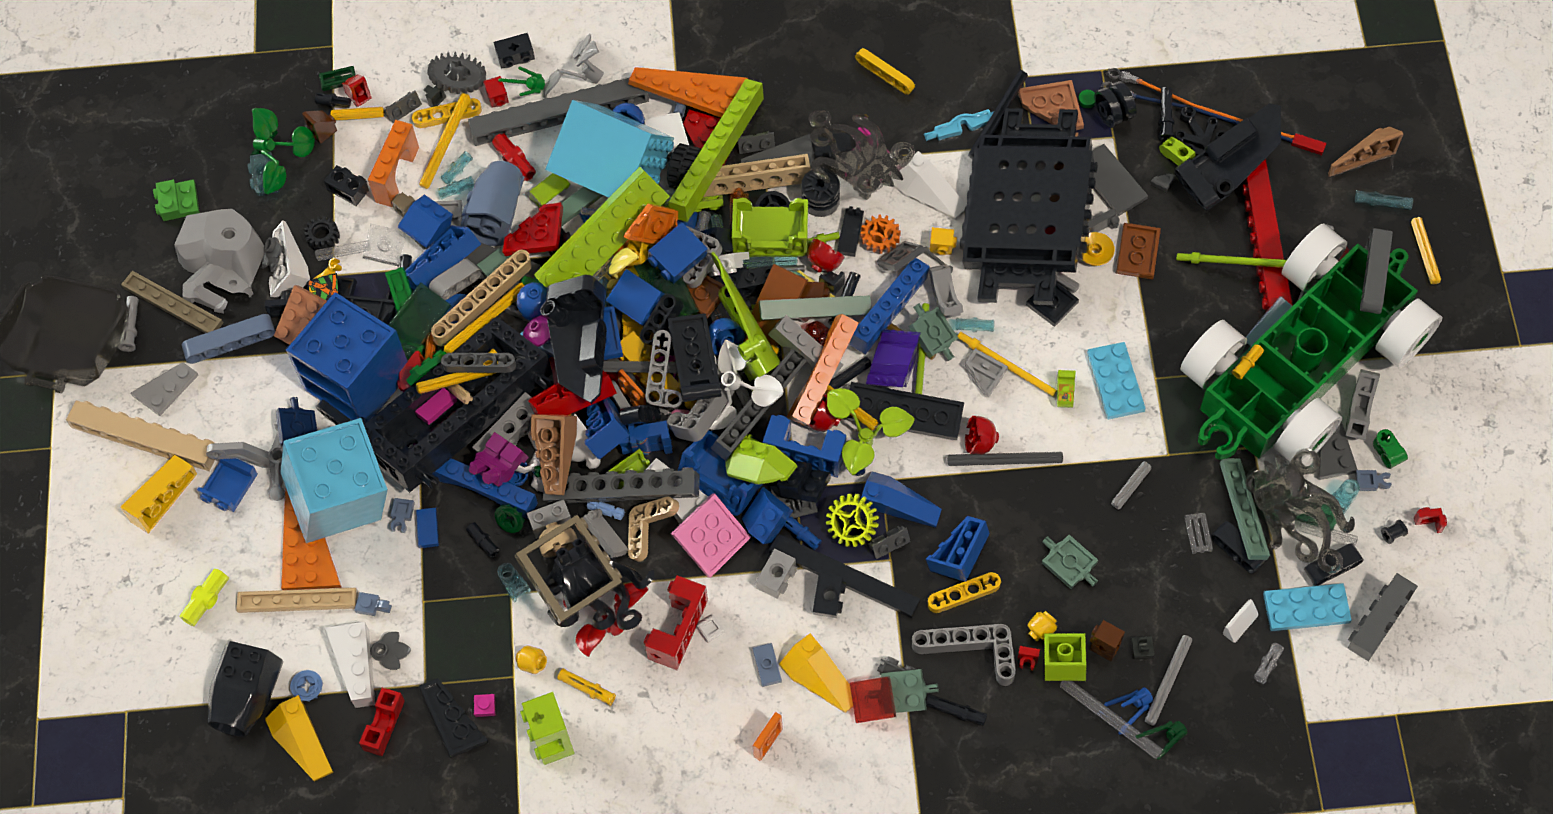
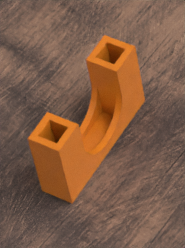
(399, 145)

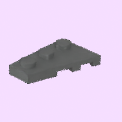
(1336, 456)

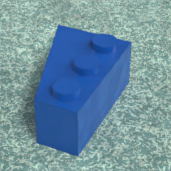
(960, 551)

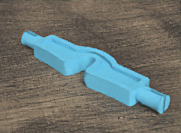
(954, 127)

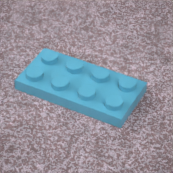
(1116, 380)
(1307, 607)

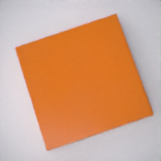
(767, 736)

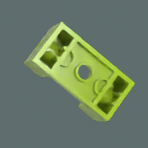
(547, 728)

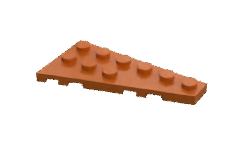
(697, 90)
(304, 563)

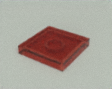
(872, 699)

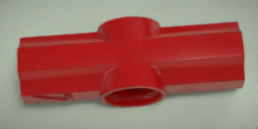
(514, 155)

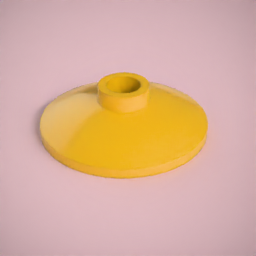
(1103, 245)

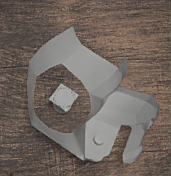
(220, 250)

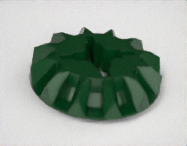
(509, 525)

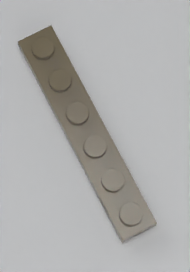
(171, 303)

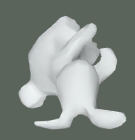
(580, 453)

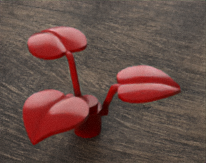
(589, 637)

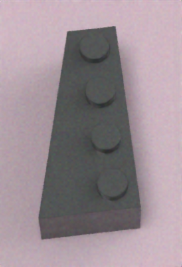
(1382, 616)

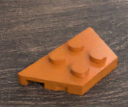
(652, 224)

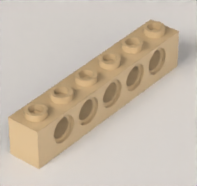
(760, 175)

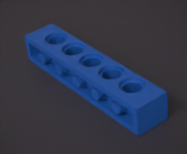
(889, 305)

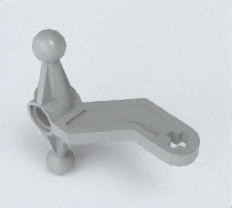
(254, 456)

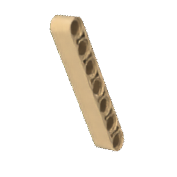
(480, 305)

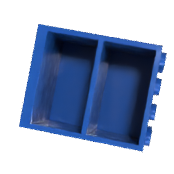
(348, 358)

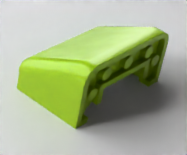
(770, 229)

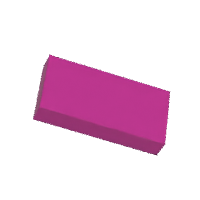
(436, 406)

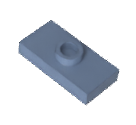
(767, 665)

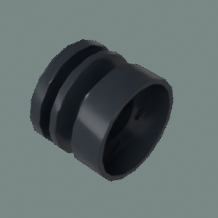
(821, 196)

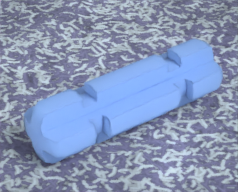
(607, 509)

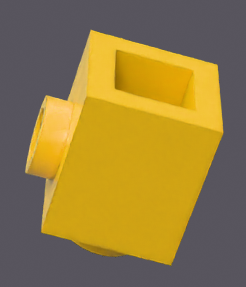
(942, 241)

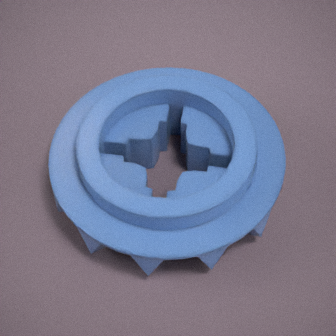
(299, 681)

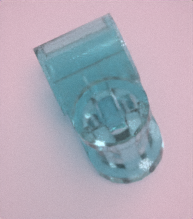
(1344, 498)
(515, 584)

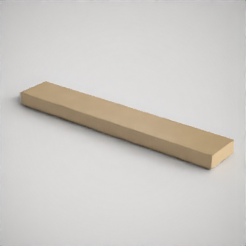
(296, 600)

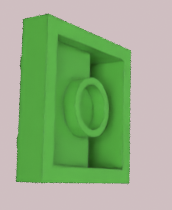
(176, 199)

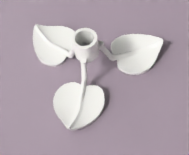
(765, 388)

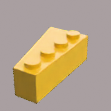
(158, 493)

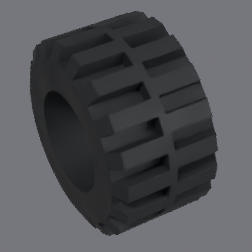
(680, 162)

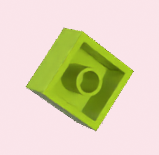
(1065, 657)

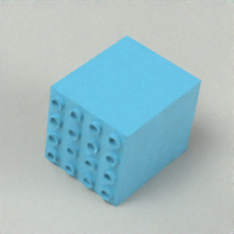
(606, 148)
(333, 480)

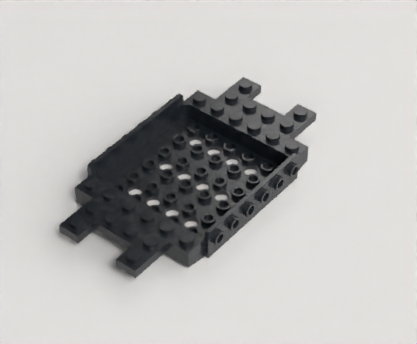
(1023, 257)

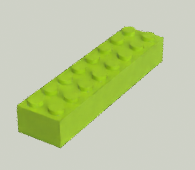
(603, 232)

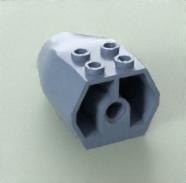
(493, 203)

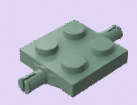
(935, 332)
(1070, 561)
(909, 690)

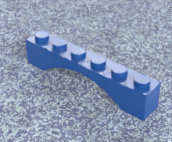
(458, 474)

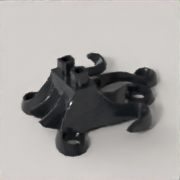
(581, 574)

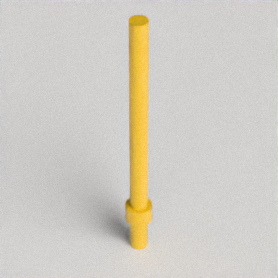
(975, 343)

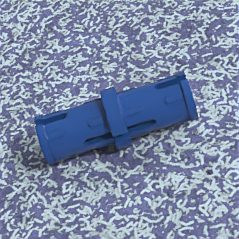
(803, 533)

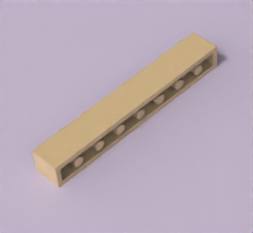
(139, 434)

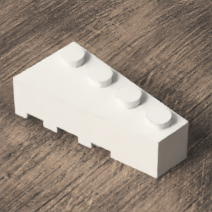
(354, 659)

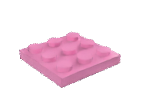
(711, 535)

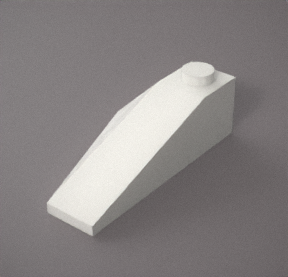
(929, 187)
(291, 265)

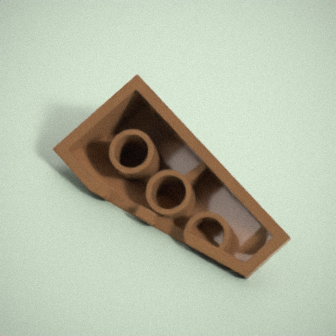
(1372, 148)
(555, 445)

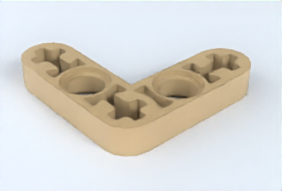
(639, 546)

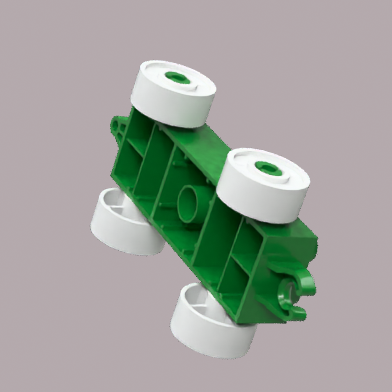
(1305, 351)

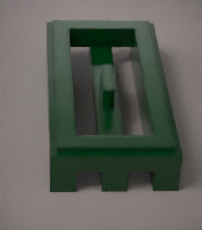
(337, 81)

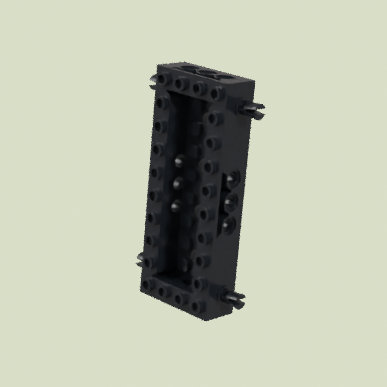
(399, 426)

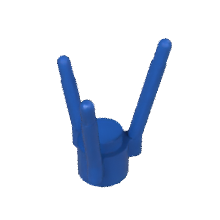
(1138, 698)

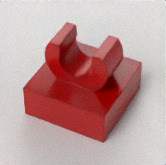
(1029, 655)

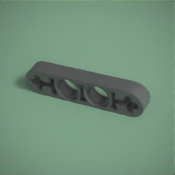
(479, 359)

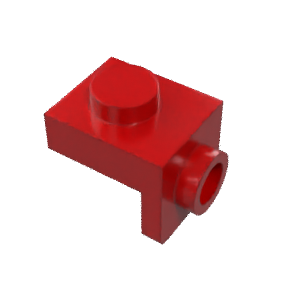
(1427, 516)

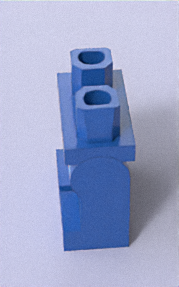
(648, 438)

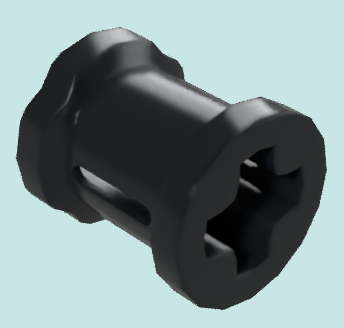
(1394, 531)

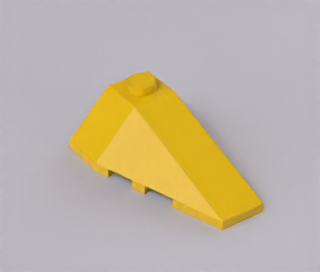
(813, 668)
(296, 734)

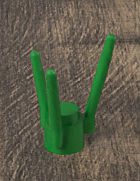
(535, 83)

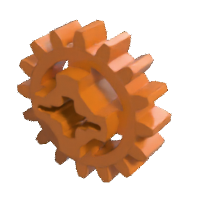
(881, 228)

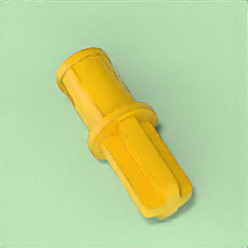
(1247, 361)

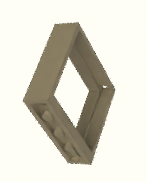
(541, 586)

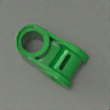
(1389, 449)

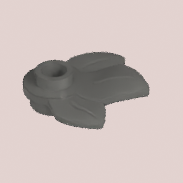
(273, 251)
(393, 650)

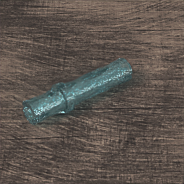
(1385, 200)

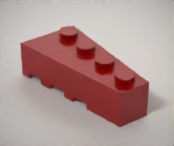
(561, 401)

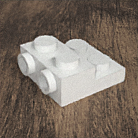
(729, 261)

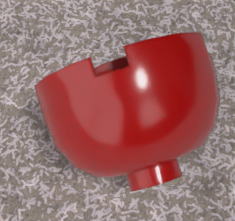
(823, 256)
(822, 418)
(981, 435)

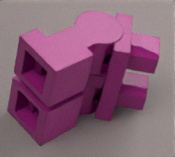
(497, 460)

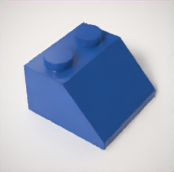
(425, 221)
(766, 516)

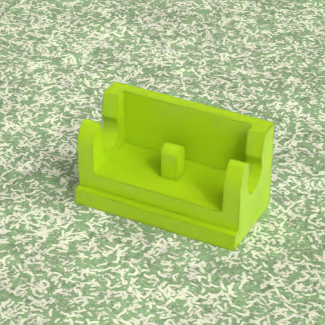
(548, 189)
(633, 462)

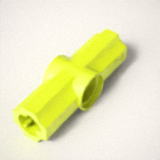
(204, 597)

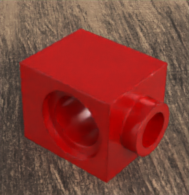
(496, 92)

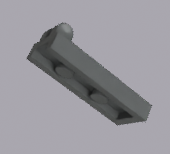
(1104, 221)

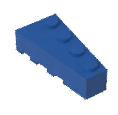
(443, 254)
(604, 428)

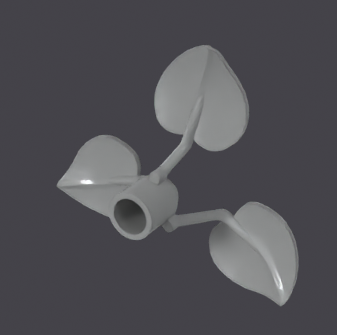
(585, 50)

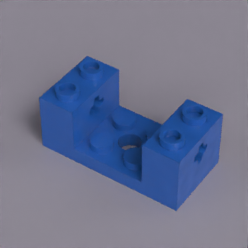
(826, 459)

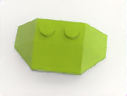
(759, 463)

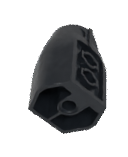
(241, 688)

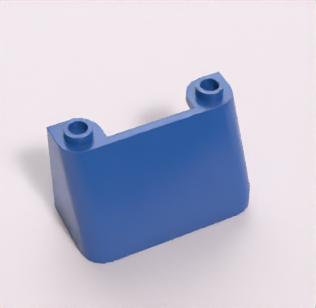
(713, 476)

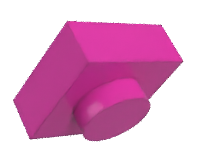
(484, 705)

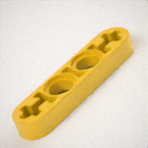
(885, 71)
(446, 111)
(962, 589)

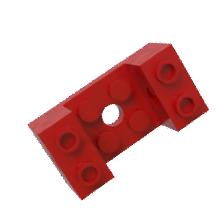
(670, 649)

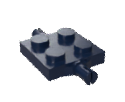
(295, 421)

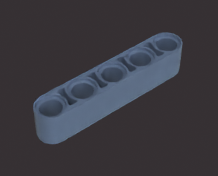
(228, 338)

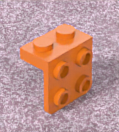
(630, 389)

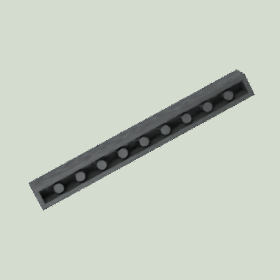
(551, 111)

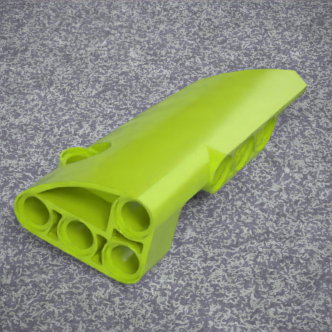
(756, 350)

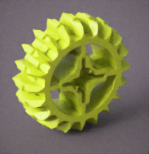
(860, 524)

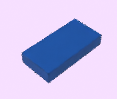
(427, 528)

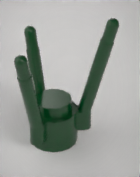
(1174, 734)

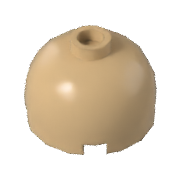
(562, 540)

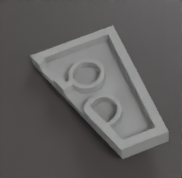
(166, 388)

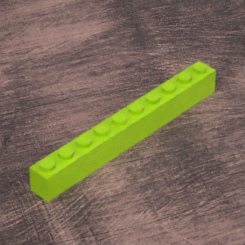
(716, 149)

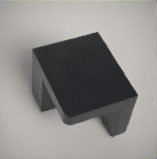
(833, 281)

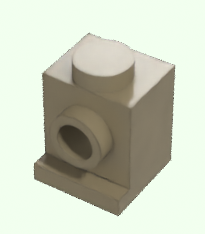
(402, 203)

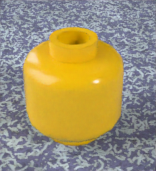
(1041, 624)
(531, 659)

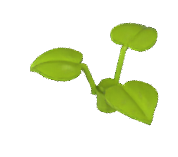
(861, 454)

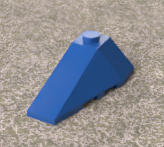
(898, 500)

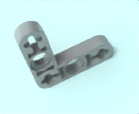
(703, 271)

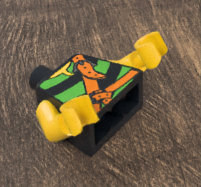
(327, 282)

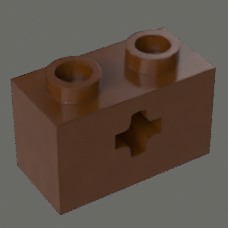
(1106, 640)

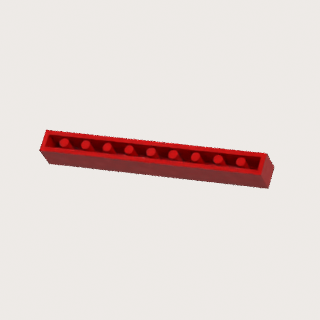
(1265, 235)

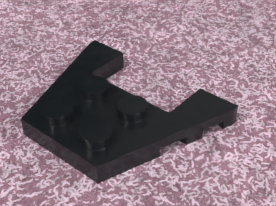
(379, 308)

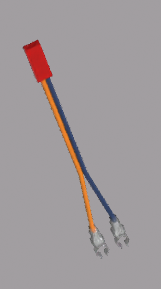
(1297, 140)

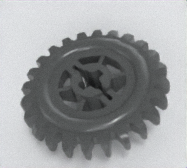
(456, 73)

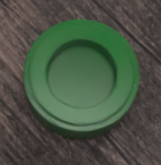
(1086, 99)

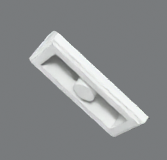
(1241, 621)

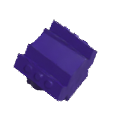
(894, 358)

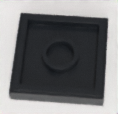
(1062, 305)

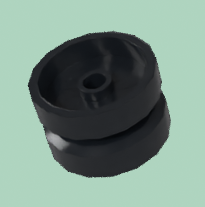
(1115, 104)

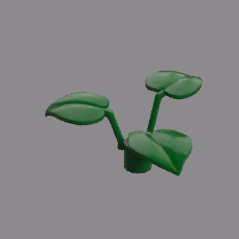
(263, 125)

